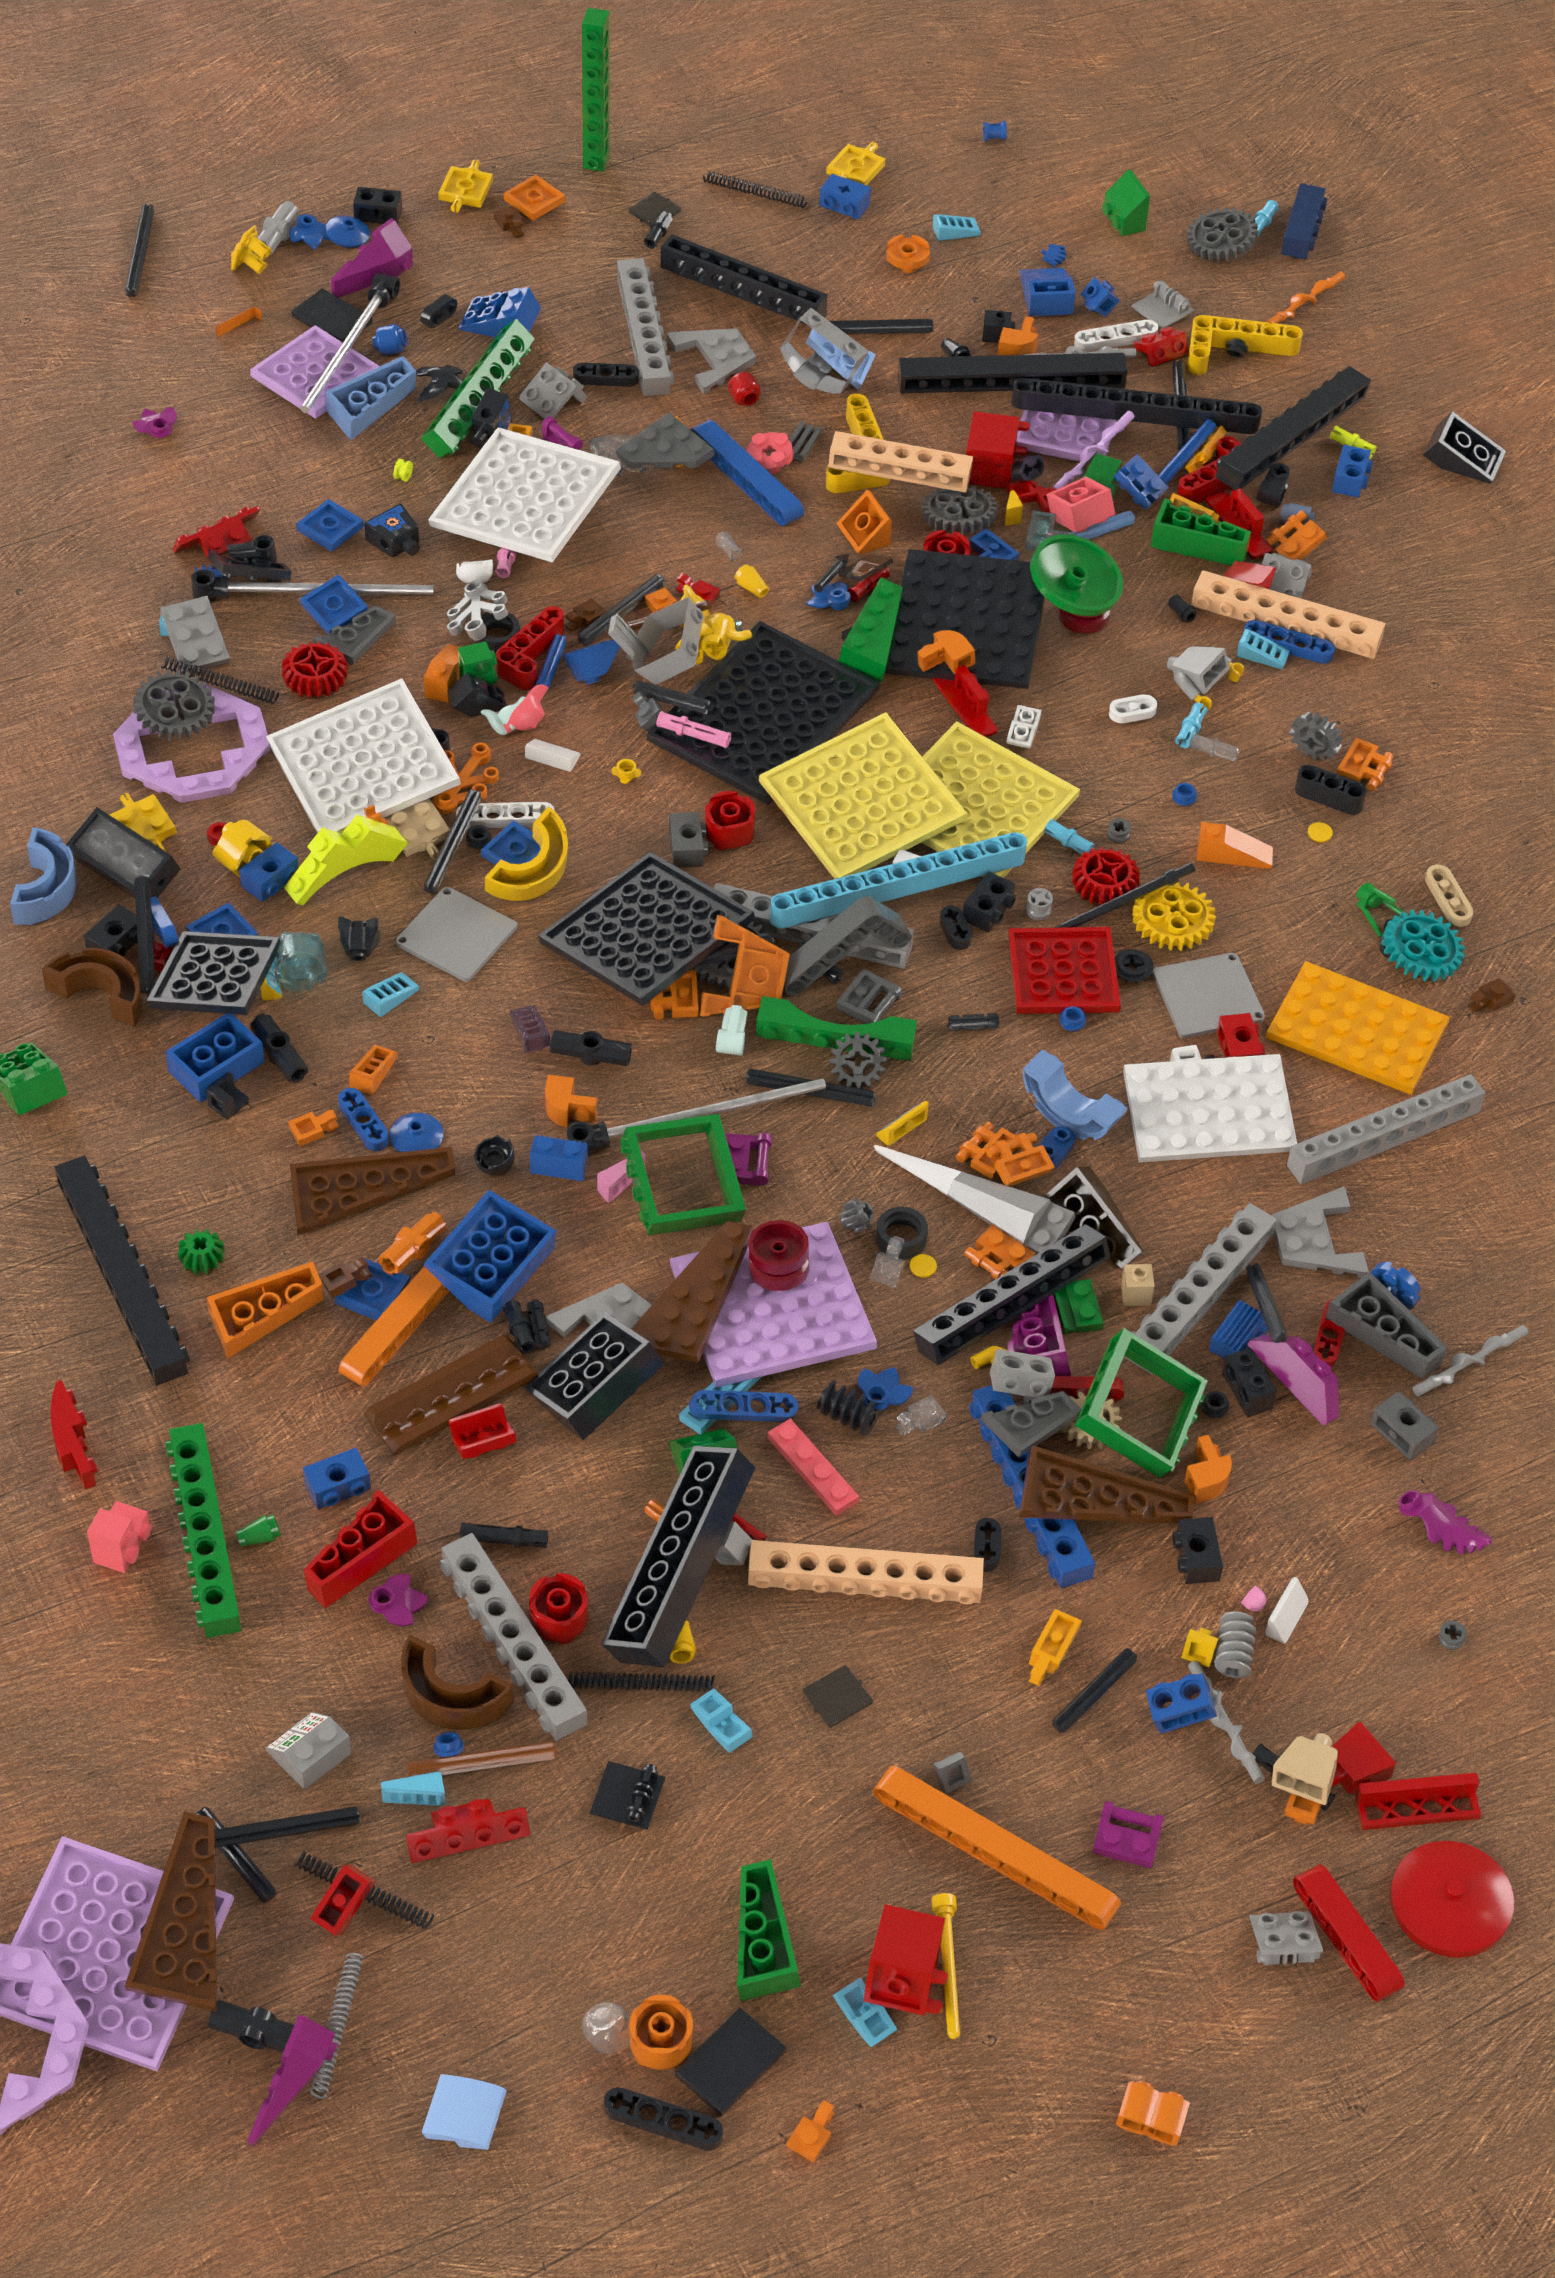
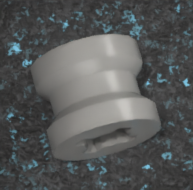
(1039, 904)

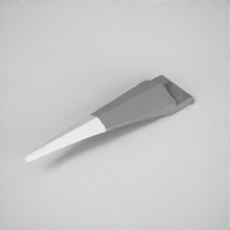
(1017, 1213)

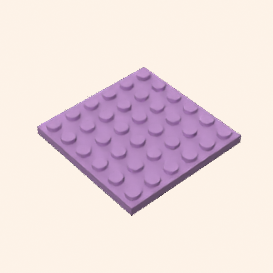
(788, 1329)
(89, 1927)

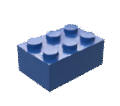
(212, 1052)

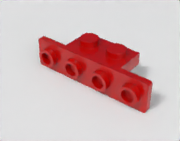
(1241, 513)
(218, 537)
(968, 700)
(465, 1829)

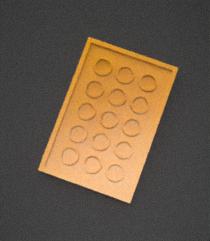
(1358, 1027)

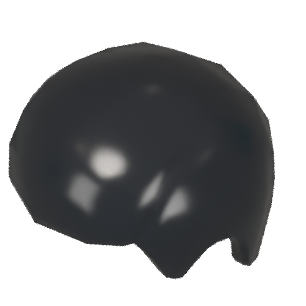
(494, 1155)

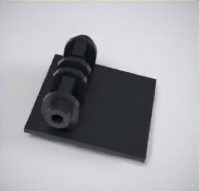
(628, 1794)

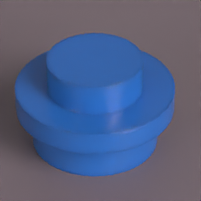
(1184, 794)
(1072, 1019)
(448, 1744)

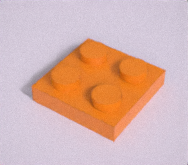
(534, 197)

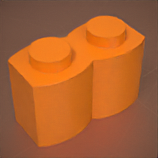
(1153, 2112)

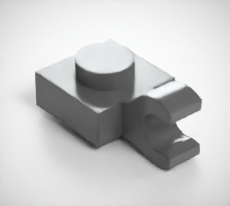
(648, 711)

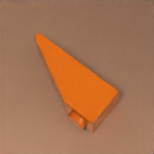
(442, 674)
(1229, 846)

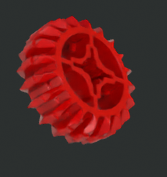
(328, 674)
(1107, 871)

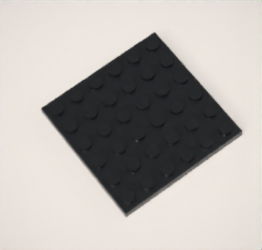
(977, 596)
(644, 928)

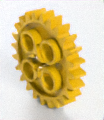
(1174, 916)

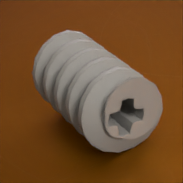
(1235, 1645)

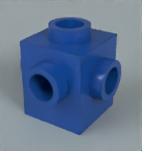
(1099, 296)

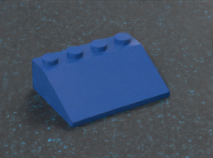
(491, 1255)

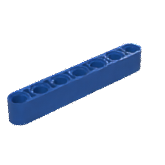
(750, 475)

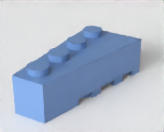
(370, 395)

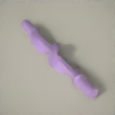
(1089, 452)

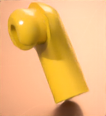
(984, 1357)

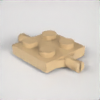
(420, 827)

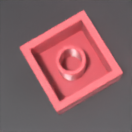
(1081, 504)

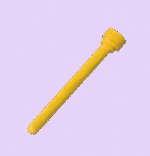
(944, 1906)

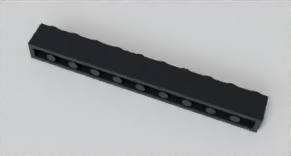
(1000, 372)
(1292, 428)
(122, 1271)

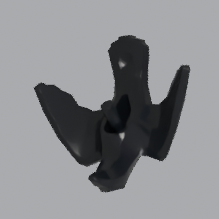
(442, 379)

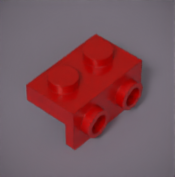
(1163, 346)
(481, 1431)

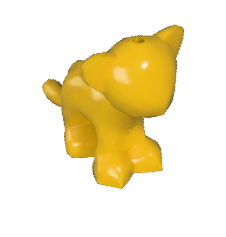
(715, 631)

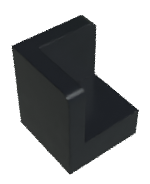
(225, 1097)

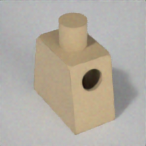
(1307, 1768)

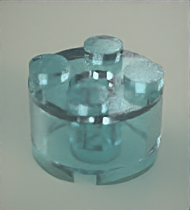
(300, 961)

